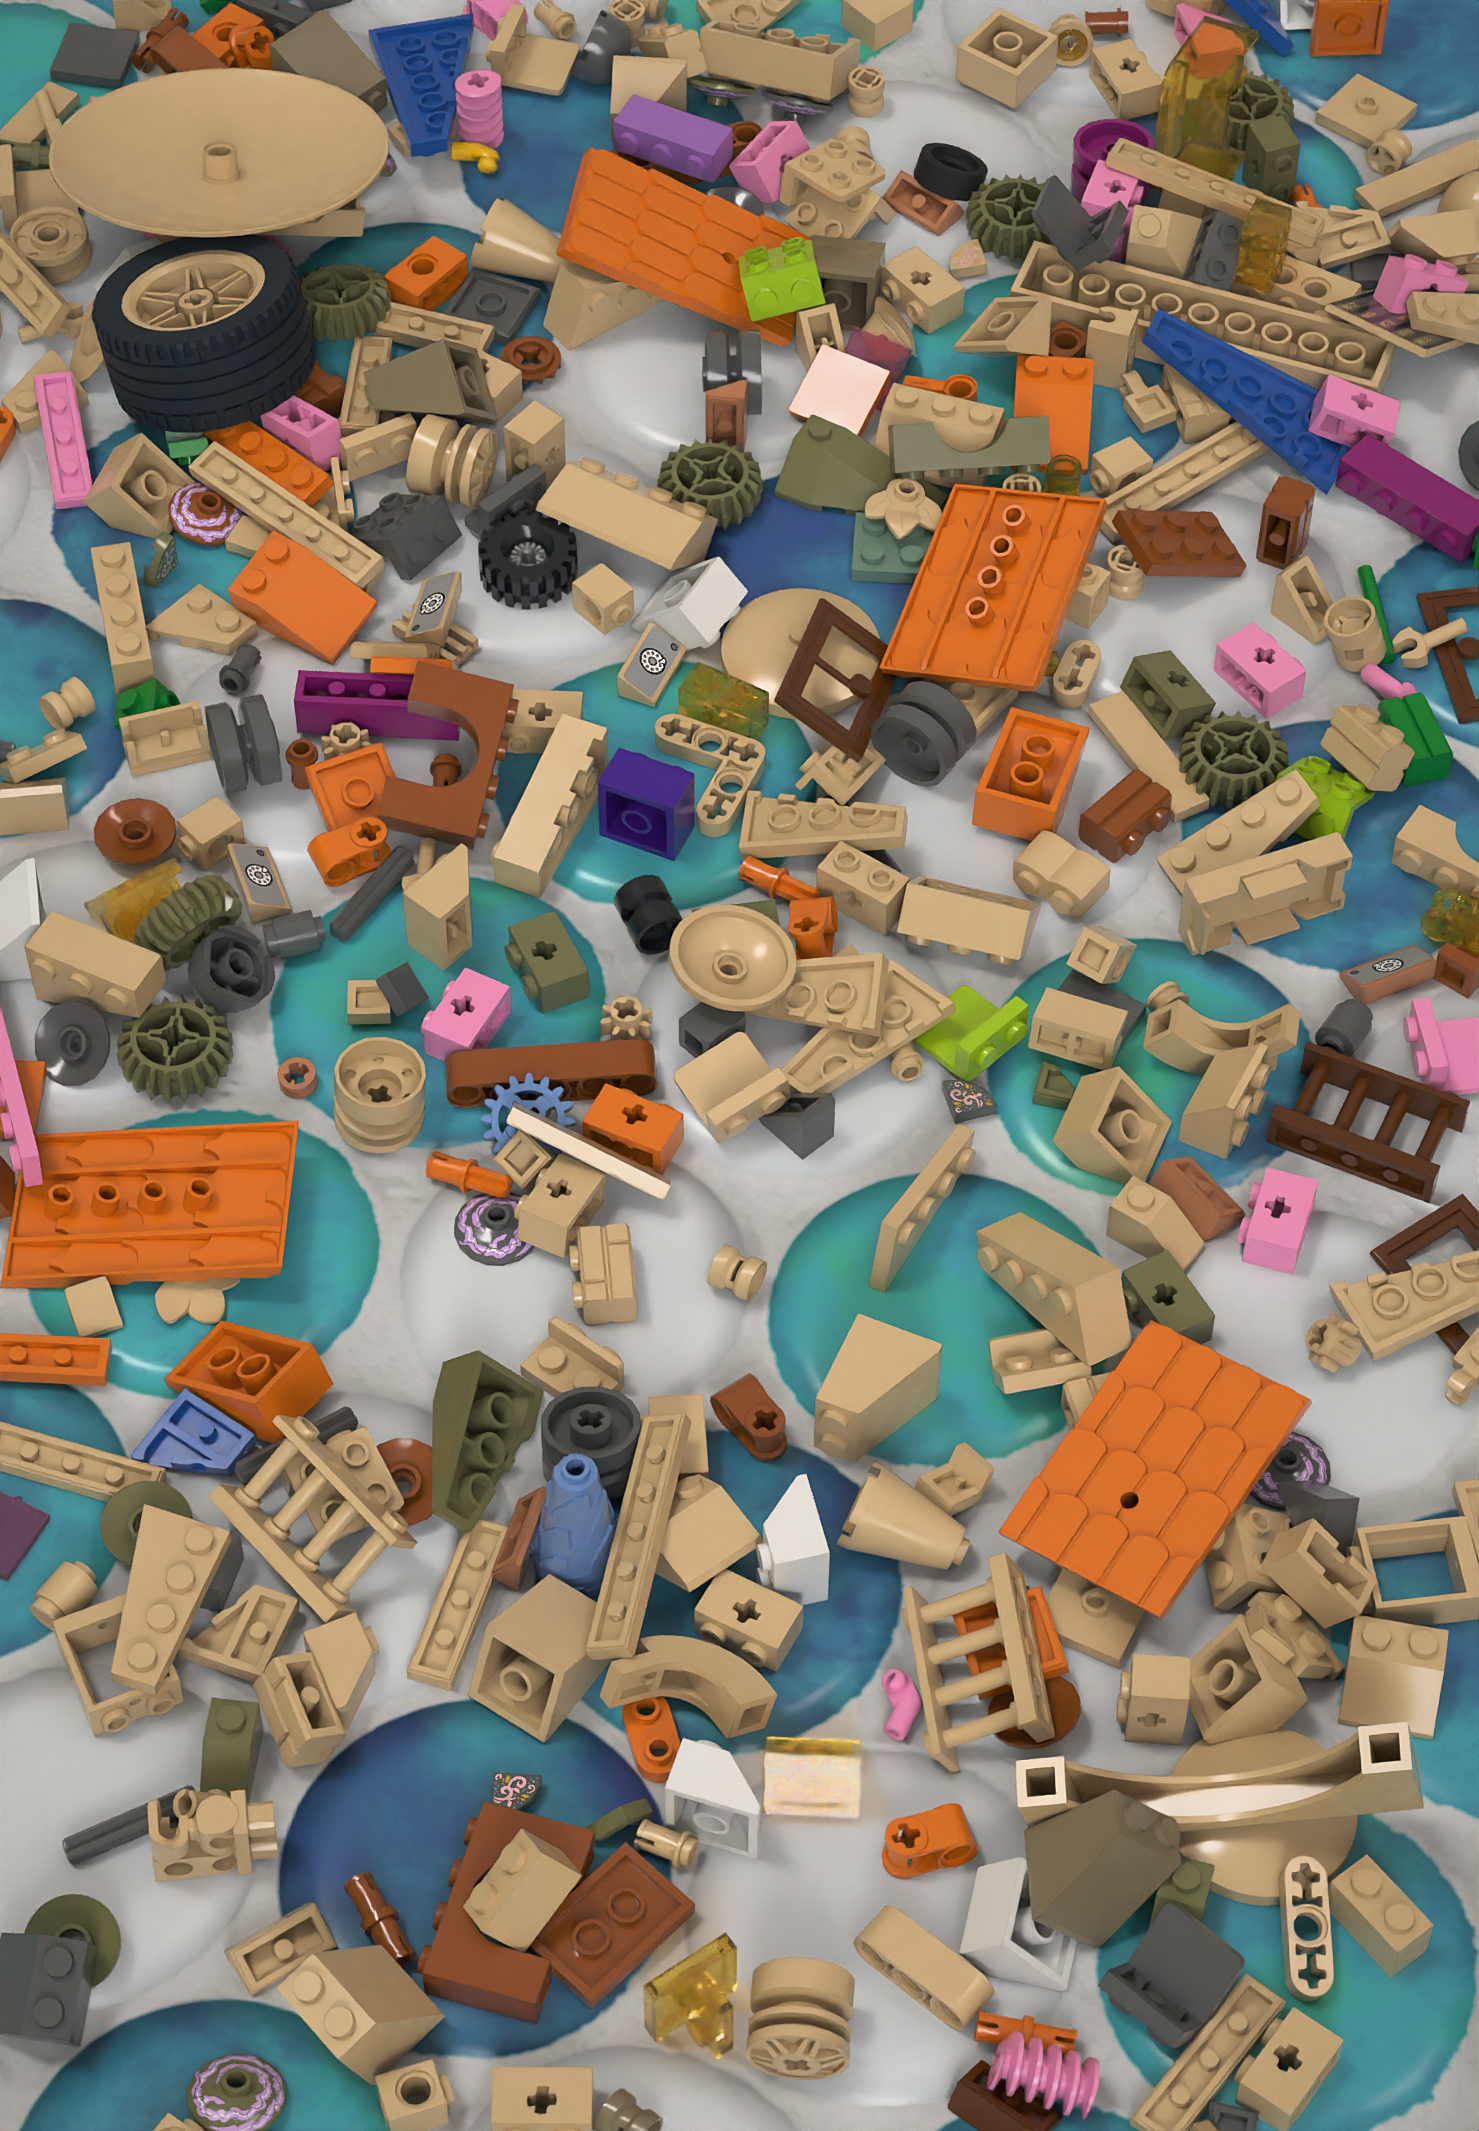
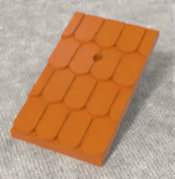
(669, 240)
(994, 587)
(153, 1206)
(1165, 1430)

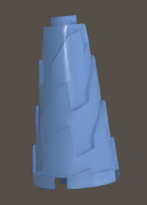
(575, 1526)

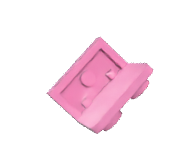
(1443, 1050)

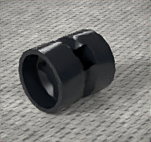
(648, 913)

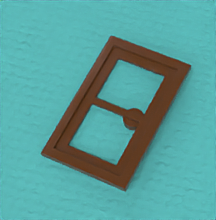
(1448, 655)
(873, 692)
(1393, 1253)

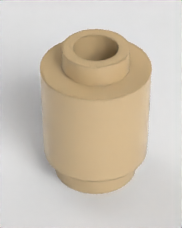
(64, 1593)

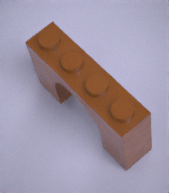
(453, 811)
(463, 1962)

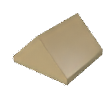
(1010, 328)
(34, 806)

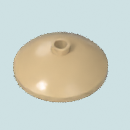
(734, 943)

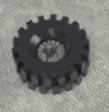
(528, 540)

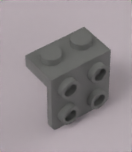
(1072, 230)
(409, 529)
(1174, 1977)

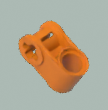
(256, 50)
(347, 853)
(813, 926)
(930, 1839)

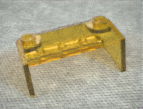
(1198, 97)

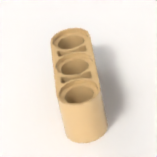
(924, 1967)

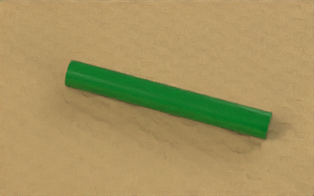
(1371, 593)

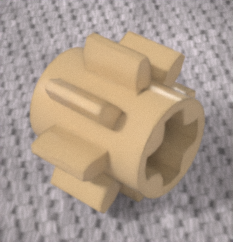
(344, 739)
(626, 1019)
(1333, 1343)

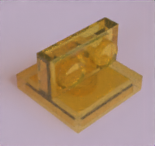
(130, 901)
(812, 1777)
(696, 1995)

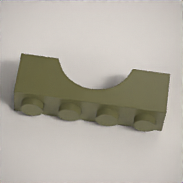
(1018, 442)

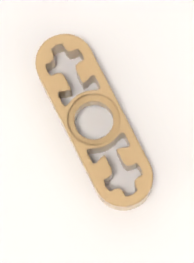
(1321, 1963)

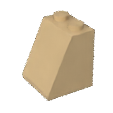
(874, 1387)
(536, 1658)
(361, 2007)

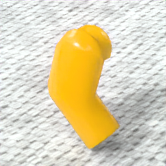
(471, 151)

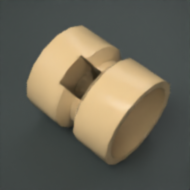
(1354, 633)

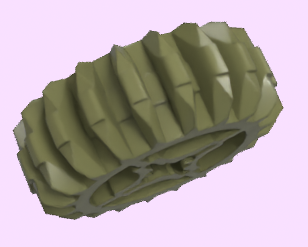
(1254, 102)
(1002, 216)
(345, 300)
(708, 475)
(1233, 751)
(187, 917)
(175, 1049)

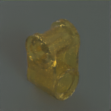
(1063, 476)
(1460, 919)

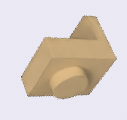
(958, 1482)

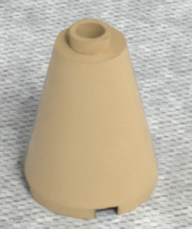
(516, 245)
(901, 1524)

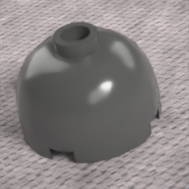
(607, 38)
(230, 970)

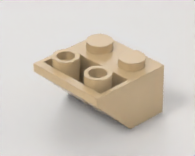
(440, 910)
(1225, 1100)

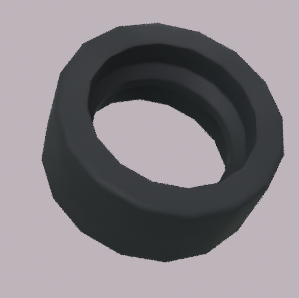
(949, 171)

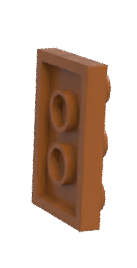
(1179, 543)
(611, 1925)

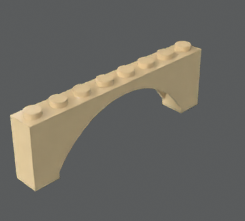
(1362, 1775)

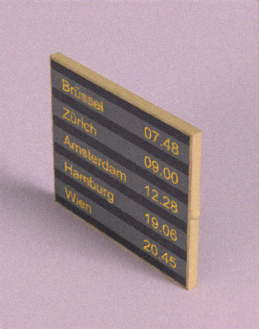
(1396, 328)

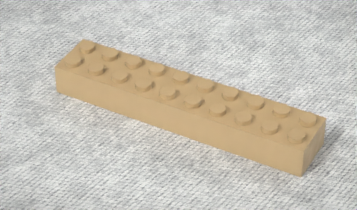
(1283, 337)

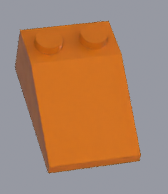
(1063, 393)
(301, 598)
(1029, 775)
(253, 1376)

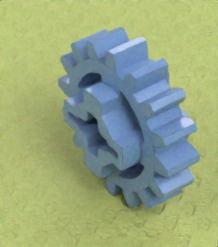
(543, 1106)

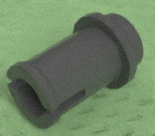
(236, 674)

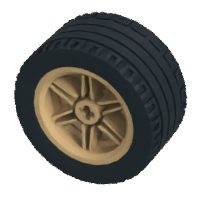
(204, 332)

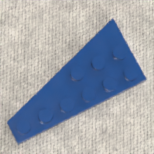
(421, 74)
(1252, 392)

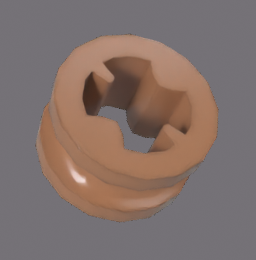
(294, 1066)

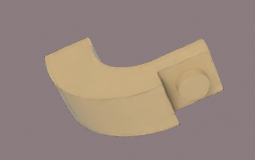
(1191, 1040)
(695, 1672)

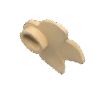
(904, 507)
(198, 1299)

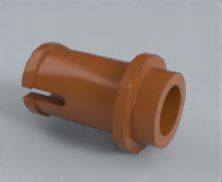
(1107, 22)
(300, 755)
(445, 770)

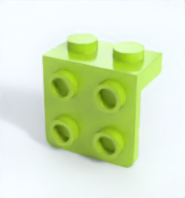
(780, 279)
(1337, 794)
(975, 1033)

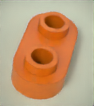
(651, 1733)

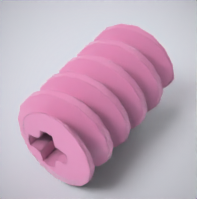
(480, 107)
(1045, 2073)

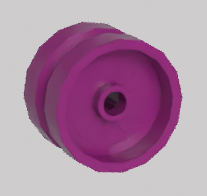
(1096, 141)

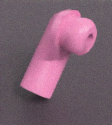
(1384, 683)
(904, 1701)

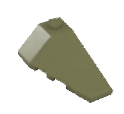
(837, 470)
(477, 1428)

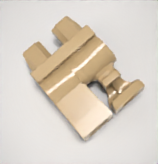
(215, 1841)

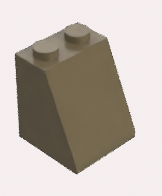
(328, 54)
(849, 277)
(433, 380)
(1098, 1865)

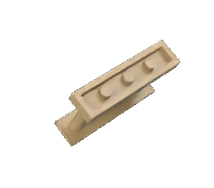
(272, 1534)
(1020, 1669)

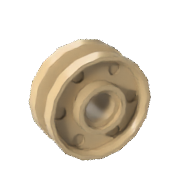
(53, 241)

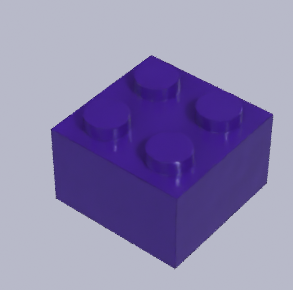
(646, 804)

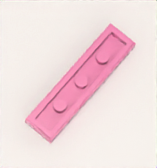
(63, 438)

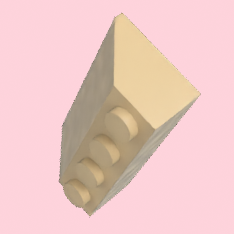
(629, 514)

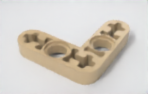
(728, 768)

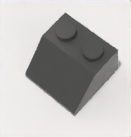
(45, 1987)

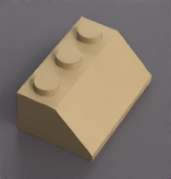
(957, 422)
(967, 919)

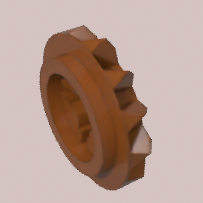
(531, 349)

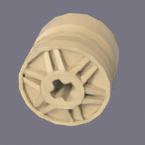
(452, 461)
(379, 1095)
(800, 2018)

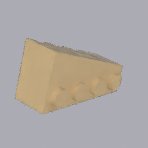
(778, 59)
(552, 806)
(1059, 1285)

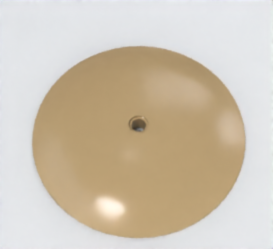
(219, 152)

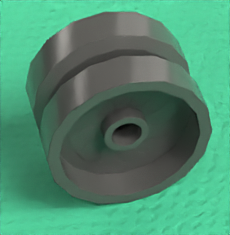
(722, 368)
(923, 733)
(249, 742)
(595, 1424)

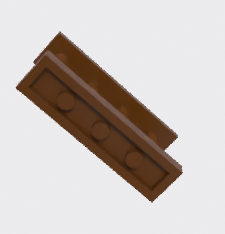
(1358, 1155)

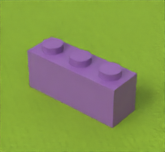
(673, 138)

